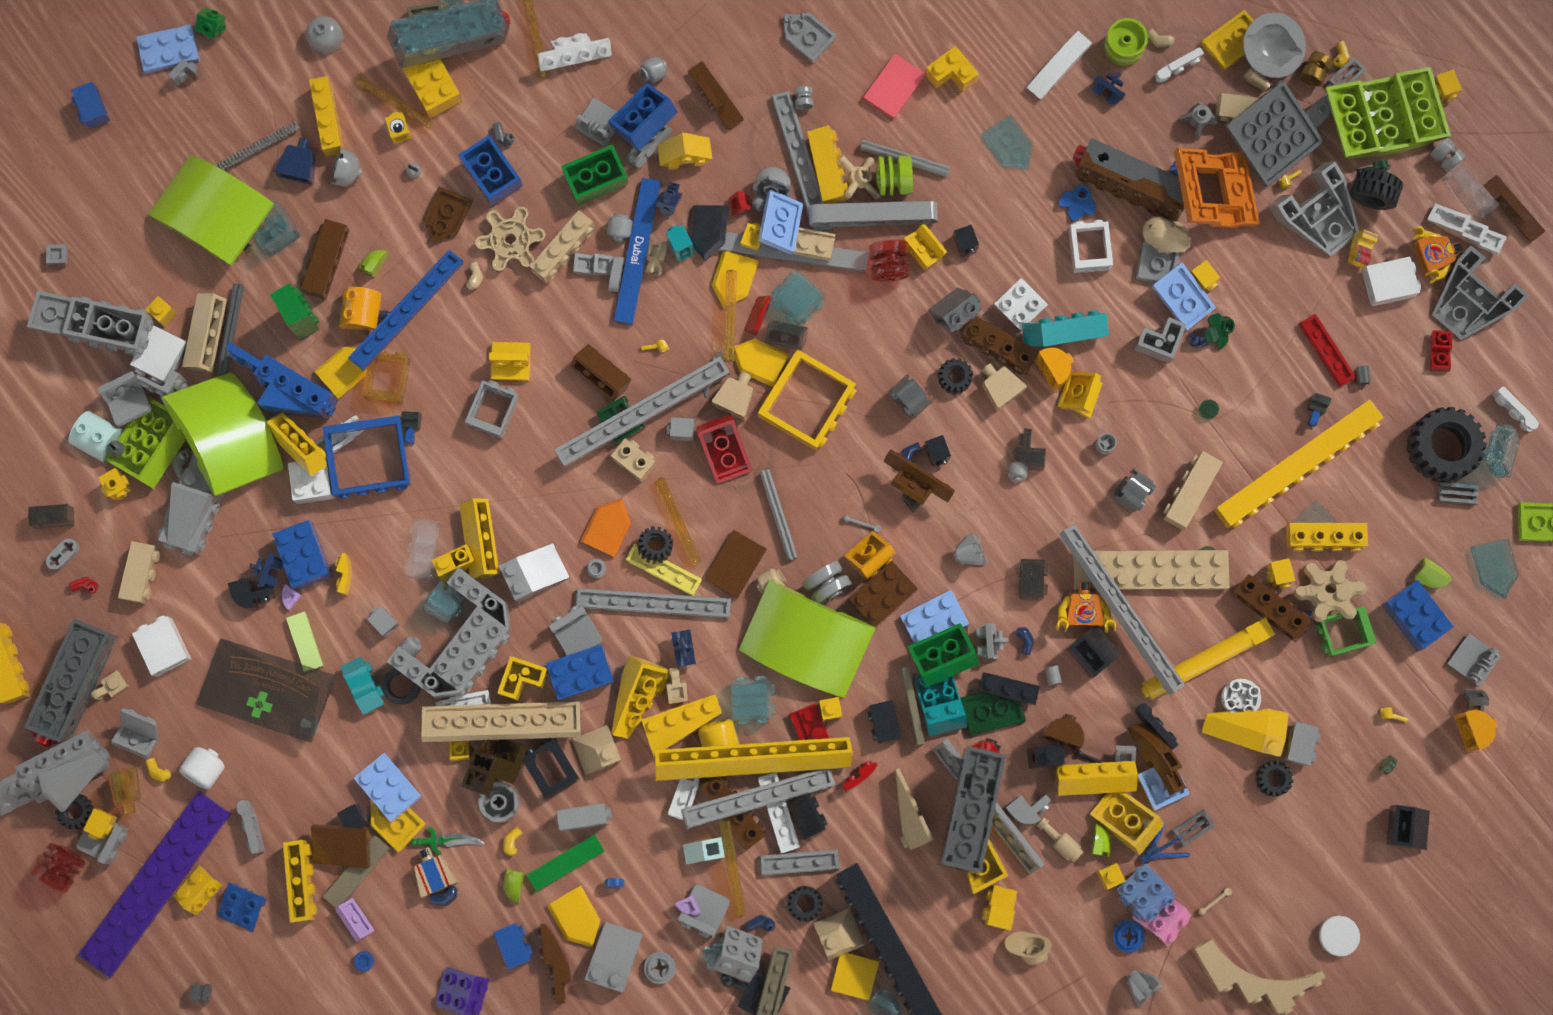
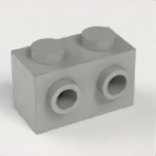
(1302, 744)

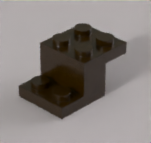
(501, 765)

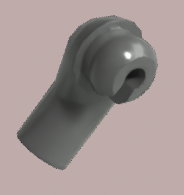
(501, 136)

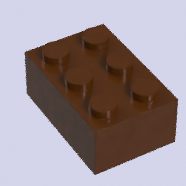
(882, 595)

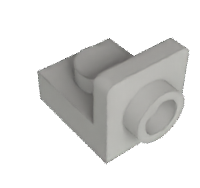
(182, 70)

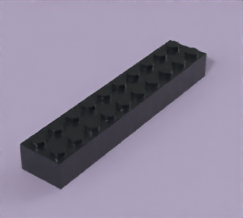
(887, 942)

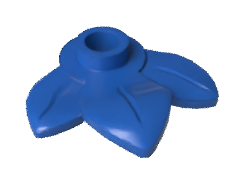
(1076, 205)

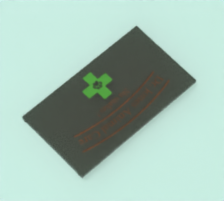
(266, 690)

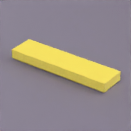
(666, 572)

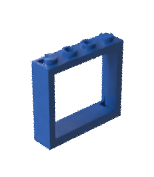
(358, 426)

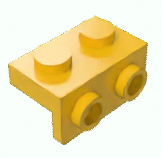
(925, 247)
(197, 890)

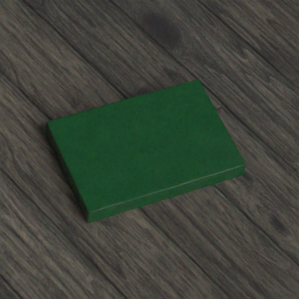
(991, 712)

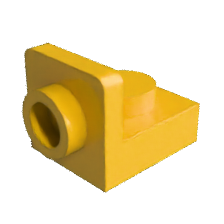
(751, 236)

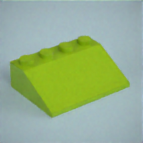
(149, 445)

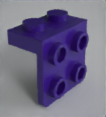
(461, 992)

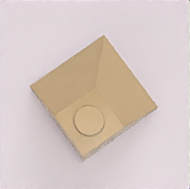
(596, 750)
(839, 934)

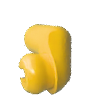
(1343, 55)
(155, 772)
(509, 841)

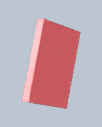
(894, 86)

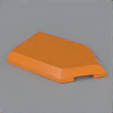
(607, 527)

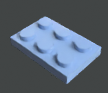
(167, 48)
(780, 222)
(1183, 296)
(933, 617)
(387, 787)

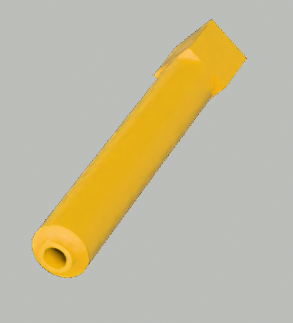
(1212, 656)

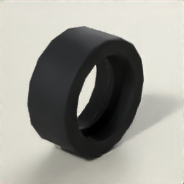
(398, 700)

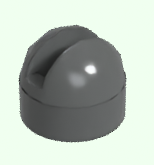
(116, 444)

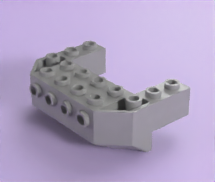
(469, 649)

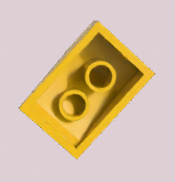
(1127, 820)

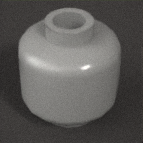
(653, 70)
(619, 227)

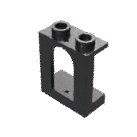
(571, 776)

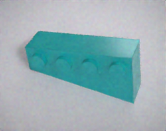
(1065, 329)

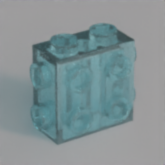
(797, 298)
(1502, 451)
(752, 700)

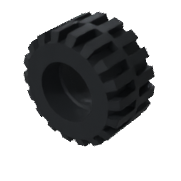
(1376, 189)

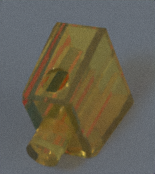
(127, 781)

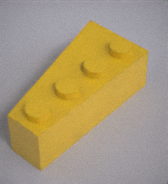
(12, 683)
(674, 725)
(991, 871)

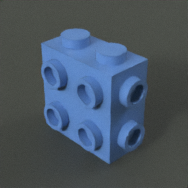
(1145, 893)

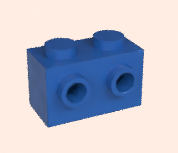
(90, 105)
(513, 946)

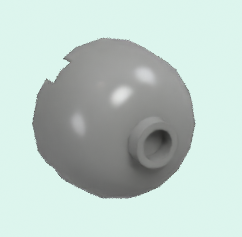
(324, 35)
(345, 168)
(771, 179)

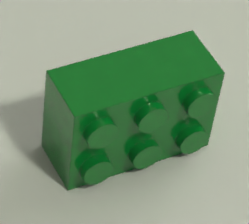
(595, 175)
(295, 311)
(943, 655)

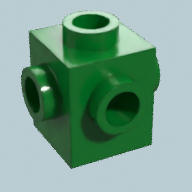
(210, 23)

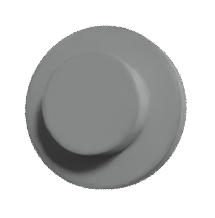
(596, 568)

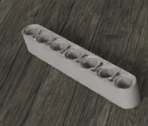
(873, 214)

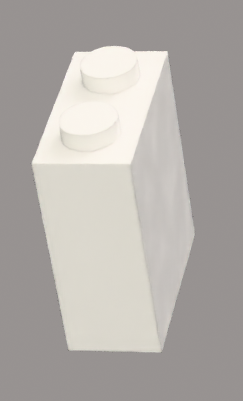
(1391, 281)
(161, 356)
(161, 646)

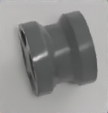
(201, 993)

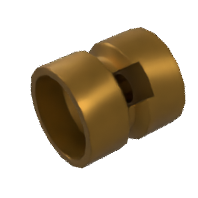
(1316, 69)

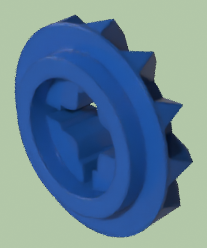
(1135, 929)

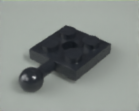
(749, 1000)

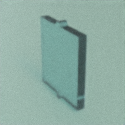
(1315, 514)

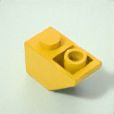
(449, 562)

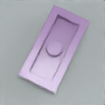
(354, 919)

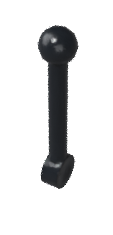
(1079, 753)

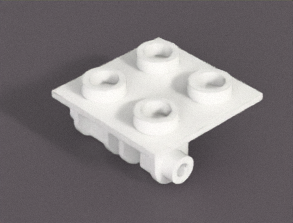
(1020, 304)

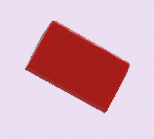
(757, 314)

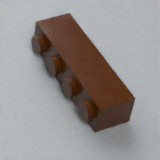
(325, 259)

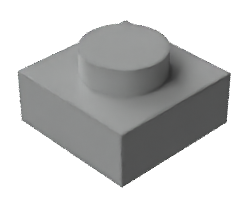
(56, 254)
(1125, 753)

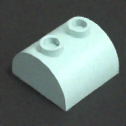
(93, 435)

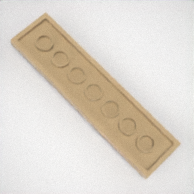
(1162, 570)
(500, 721)

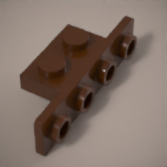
(716, 97)
(1514, 209)
(916, 481)

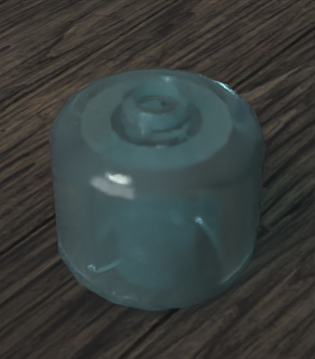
(443, 603)

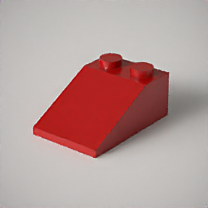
(723, 448)

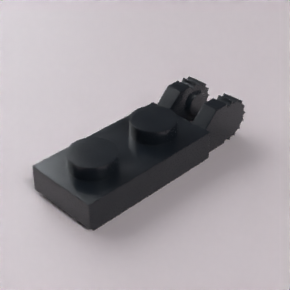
(1145, 715)

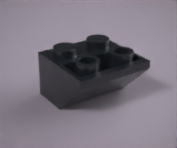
(1094, 651)
(807, 817)
(1408, 827)

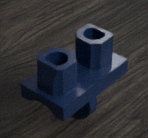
(1115, 94)
(669, 199)
(265, 579)
(683, 648)

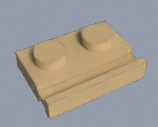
(814, 244)

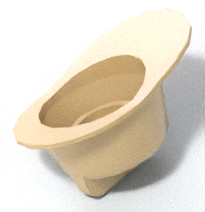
(1029, 946)

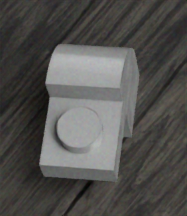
(1024, 813)

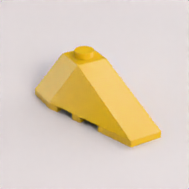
(638, 687)
(1255, 730)

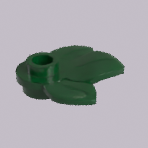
(1381, 164)
(1219, 329)

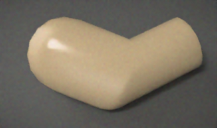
(476, 277)

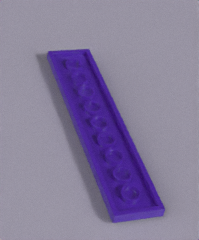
(154, 884)

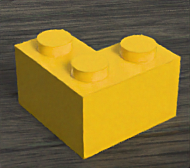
(952, 66)
(684, 149)
(517, 674)
(1000, 907)

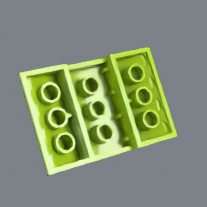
(1388, 114)
(211, 209)
(225, 432)
(806, 640)

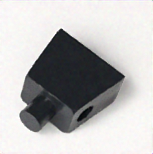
(1046, 756)

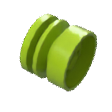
(895, 175)

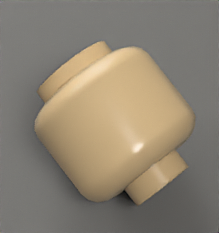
(771, 574)

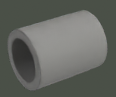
(1053, 675)

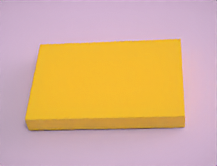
(1226, 42)

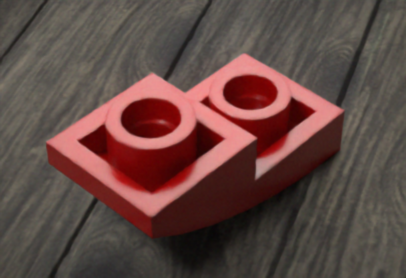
(1440, 351)
(865, 771)

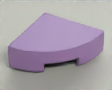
(289, 597)
(688, 906)

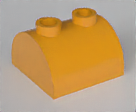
(360, 308)
(1054, 366)
(870, 555)
(1476, 729)

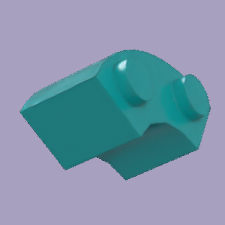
(362, 684)

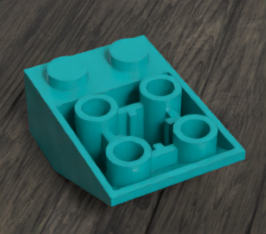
(940, 706)

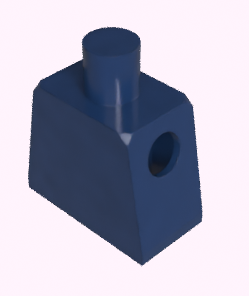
(297, 163)

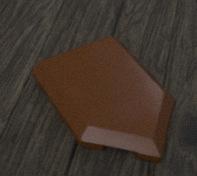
(446, 214)

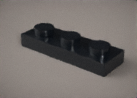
(1008, 688)

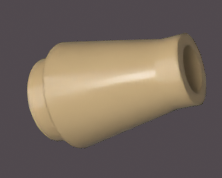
(1257, 80)

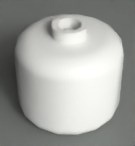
(202, 767)

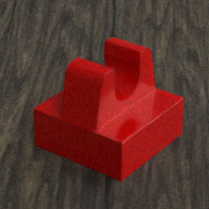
(738, 203)

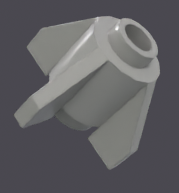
(1199, 118)
(970, 551)
(1142, 986)

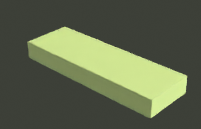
(304, 640)

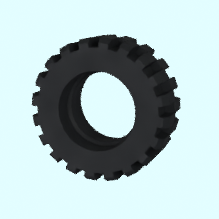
(1463, 427)

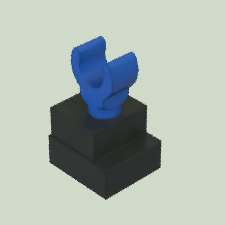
(1318, 405)
(411, 421)

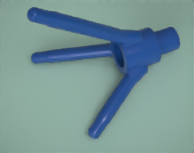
(1155, 852)

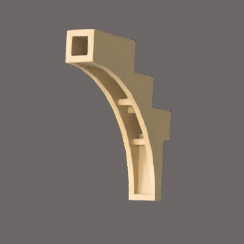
(1278, 993)

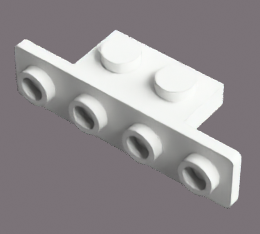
(573, 51)

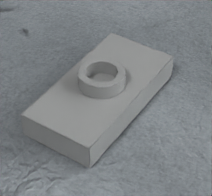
(1319, 111)

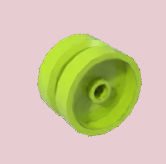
(1125, 41)

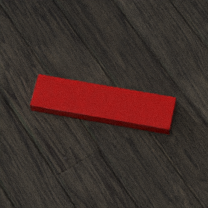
(1327, 350)

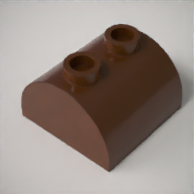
(1065, 732)

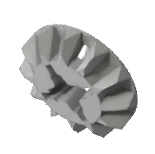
(652, 961)

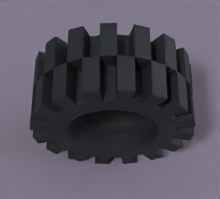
(958, 365)
(655, 555)
(1286, 778)
(80, 822)
(813, 912)

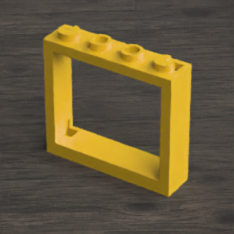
(830, 424)

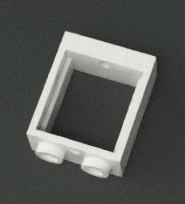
(1093, 265)

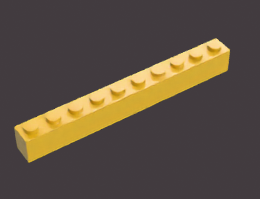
(1299, 463)
(752, 758)

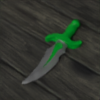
(446, 840)

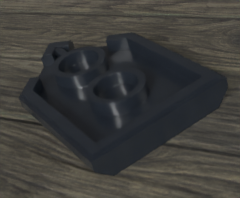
(708, 228)

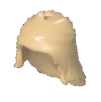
(1166, 235)

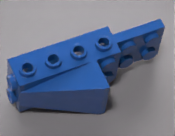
(285, 388)

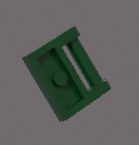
(610, 411)

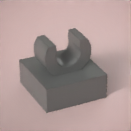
(1476, 698)

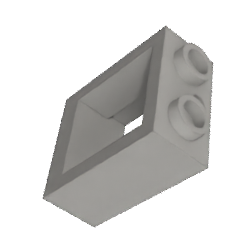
(485, 427)
(584, 817)

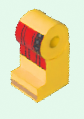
(1361, 248)

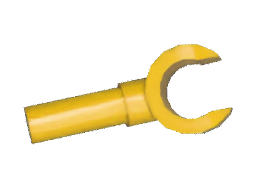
(1285, 182)
(661, 345)
(1386, 713)

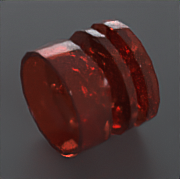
(889, 260)
(59, 865)

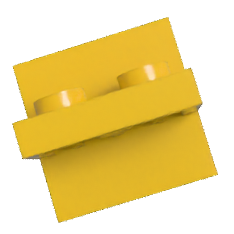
(510, 361)
(1081, 393)

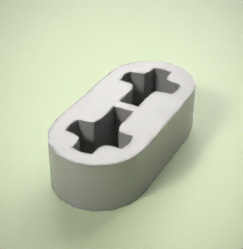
(616, 274)
(64, 558)

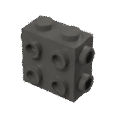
(955, 309)

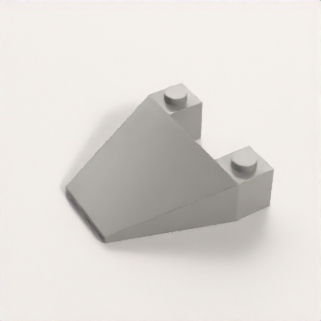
(1324, 217)
(1471, 304)

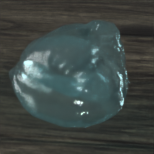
(885, 1003)

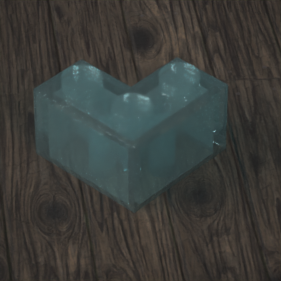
(278, 233)

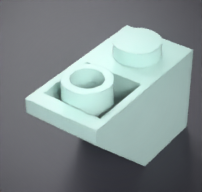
(703, 850)

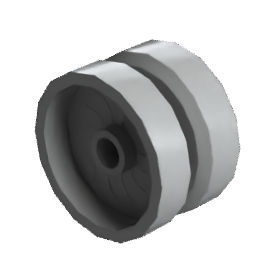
(825, 582)

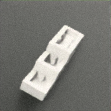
(1059, 65)
(1466, 229)

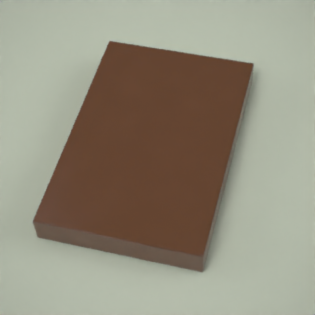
(735, 564)
(340, 846)

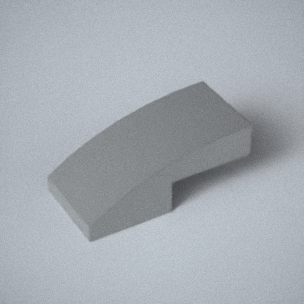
(592, 264)

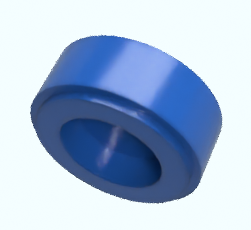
(614, 883)
(364, 961)

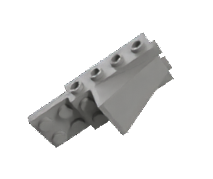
(92, 322)
(190, 512)
(60, 779)

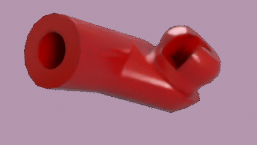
(85, 583)

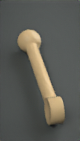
(1227, 892)

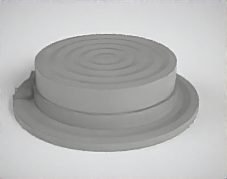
(1274, 45)

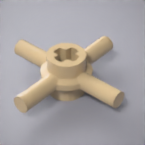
(859, 177)

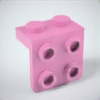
(1168, 922)

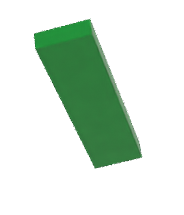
(565, 863)

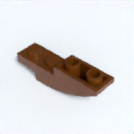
(1155, 749)
(554, 953)

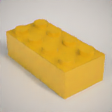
(433, 86)

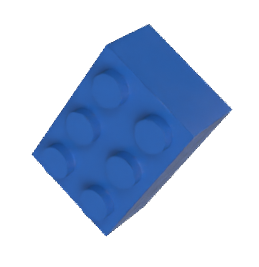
(642, 116)
(490, 170)
(302, 554)
(1417, 615)
(579, 671)

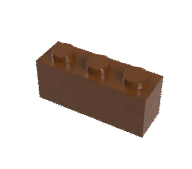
(600, 372)

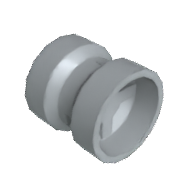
(803, 96)
(1109, 443)

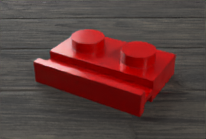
(809, 723)

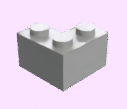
(1162, 345)

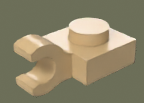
(655, 255)
(112, 685)
(676, 689)

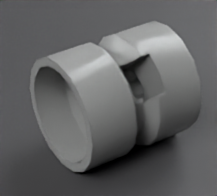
(1445, 148)

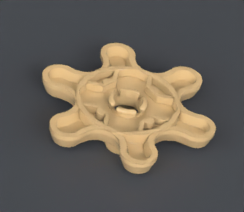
(501, 230)
(1326, 601)

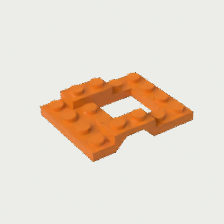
(1235, 184)

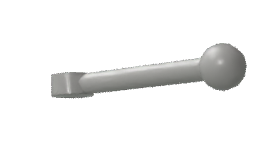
(876, 528)

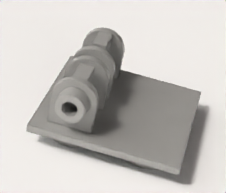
(595, 122)
(1474, 659)

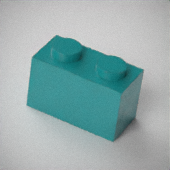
(679, 242)

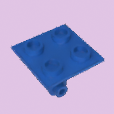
(241, 906)

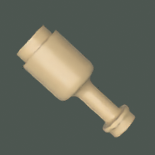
(1062, 842)

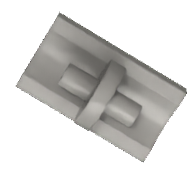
(989, 632)

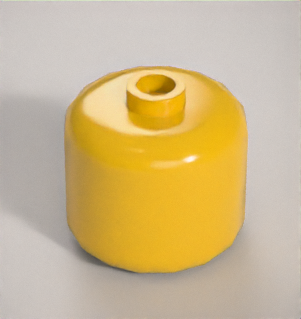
(718, 733)

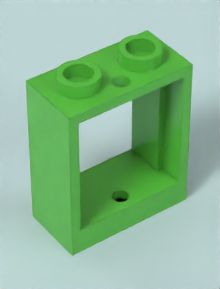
(1364, 629)

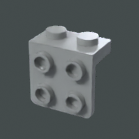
(174, 383)
(125, 398)
(575, 630)
(136, 733)
(105, 849)
(712, 909)
(739, 954)

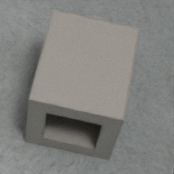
(681, 429)
(382, 621)

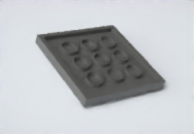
(1274, 133)

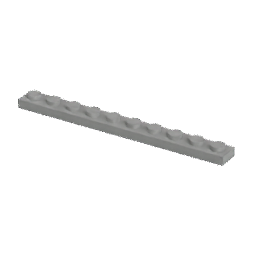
(642, 411)
(1122, 609)

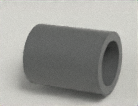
(1363, 375)

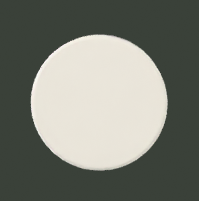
(1241, 696)
(1339, 935)

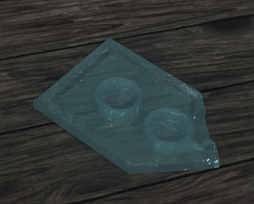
(1009, 143)
(1495, 566)

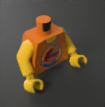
(1434, 253)
(1084, 609)

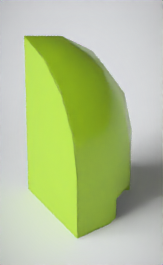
(373, 262)
(1432, 575)
(1101, 841)
(513, 885)

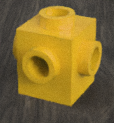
(115, 484)

